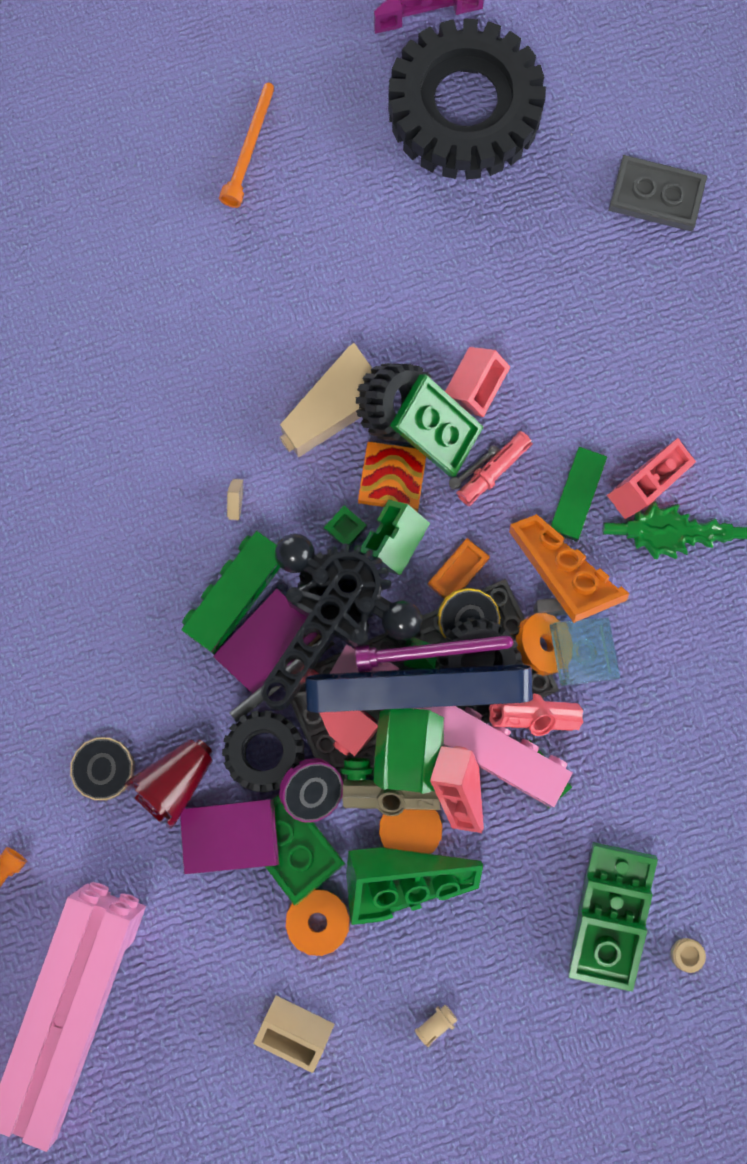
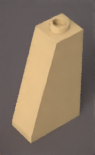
(327, 405)

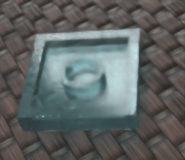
(584, 651)

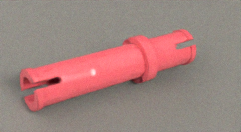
(485, 477)

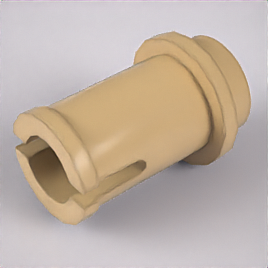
(436, 1025)

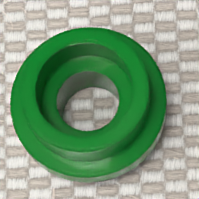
(356, 768)

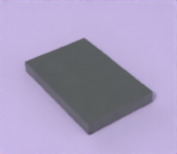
(658, 193)

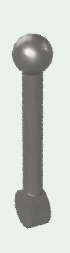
(455, 483)

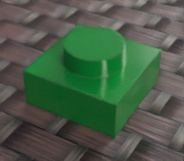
(345, 526)

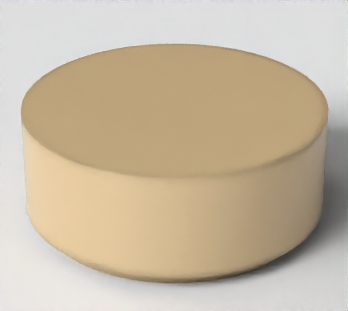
(688, 955)

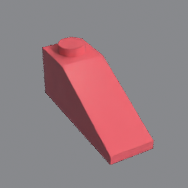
(651, 479)
(349, 728)
(458, 788)

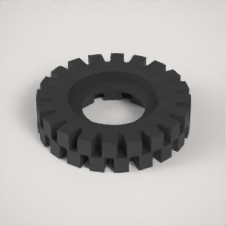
(456, 146)

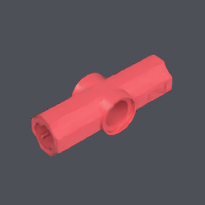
(537, 715)

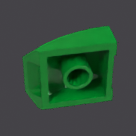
(407, 749)

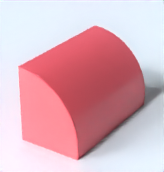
(477, 380)

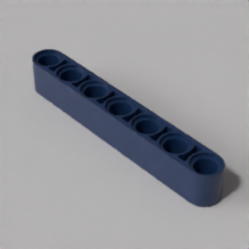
(419, 688)

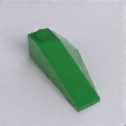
(395, 879)

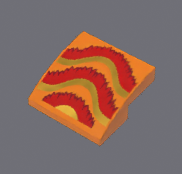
(391, 474)

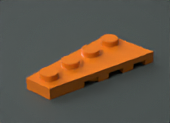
(565, 571)

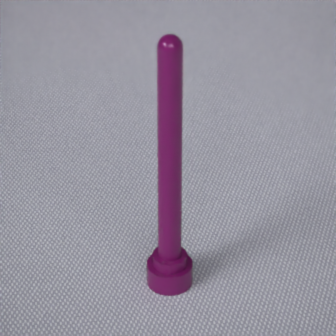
(370, 657)

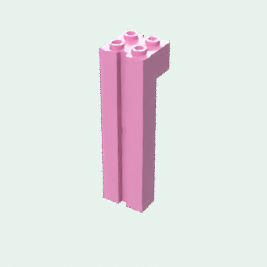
(65, 1012)

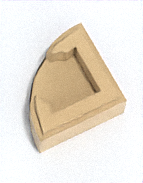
(234, 499)

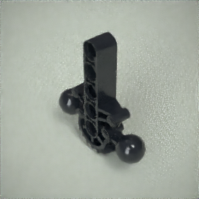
(296, 554)

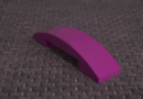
(390, 13)

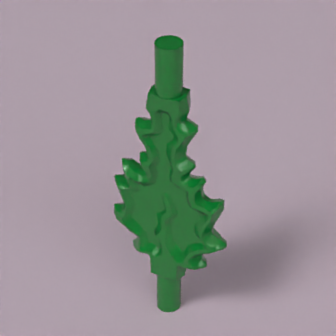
(667, 531)

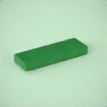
(578, 493)

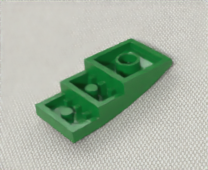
(612, 917)

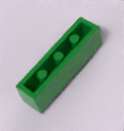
(233, 594)

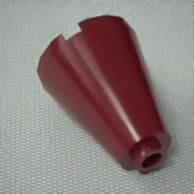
(171, 781)

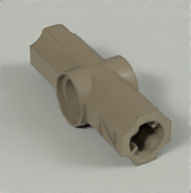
(390, 802)

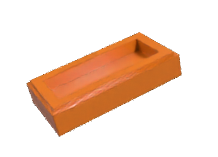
(459, 569)

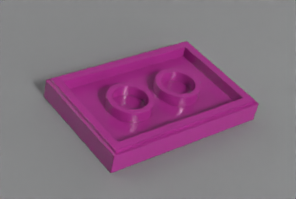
(262, 641)
(229, 837)

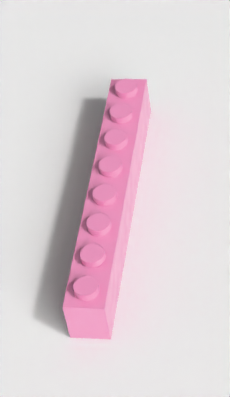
(492, 747)

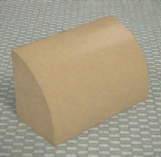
(294, 1034)

